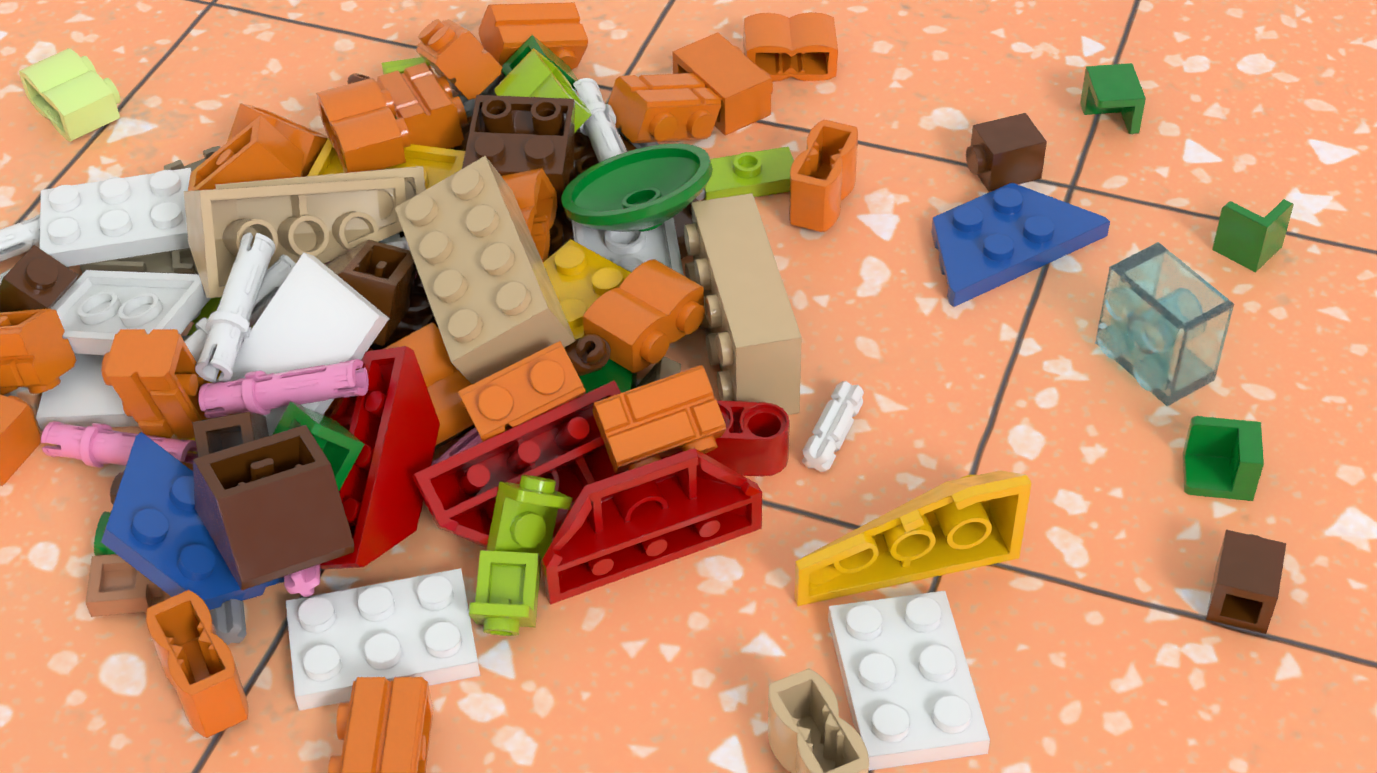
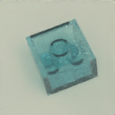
(1163, 323)

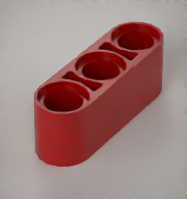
(753, 438)

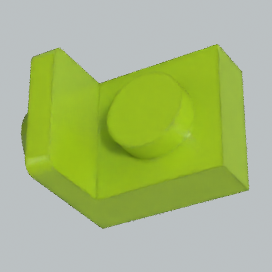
(526, 515)

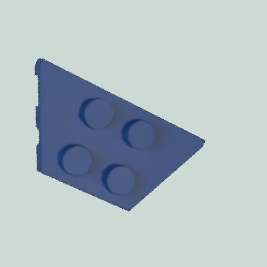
(1008, 237)
(163, 535)

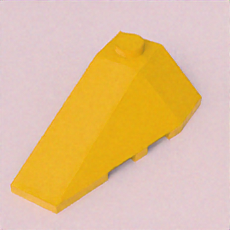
(935, 534)

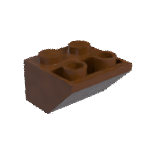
(525, 136)
(382, 277)
(272, 506)

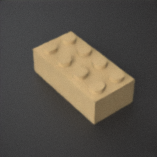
(482, 272)
(744, 304)

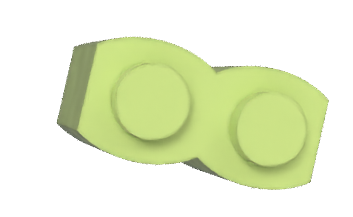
(71, 93)

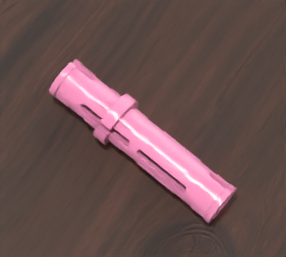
(264, 391)
(103, 445)

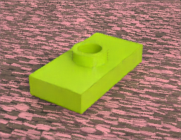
(750, 172)

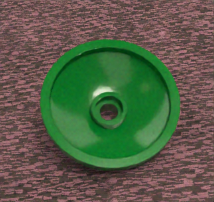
(638, 188)

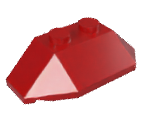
(399, 439)
(552, 446)
(648, 521)

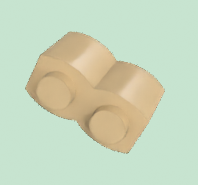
(807, 729)

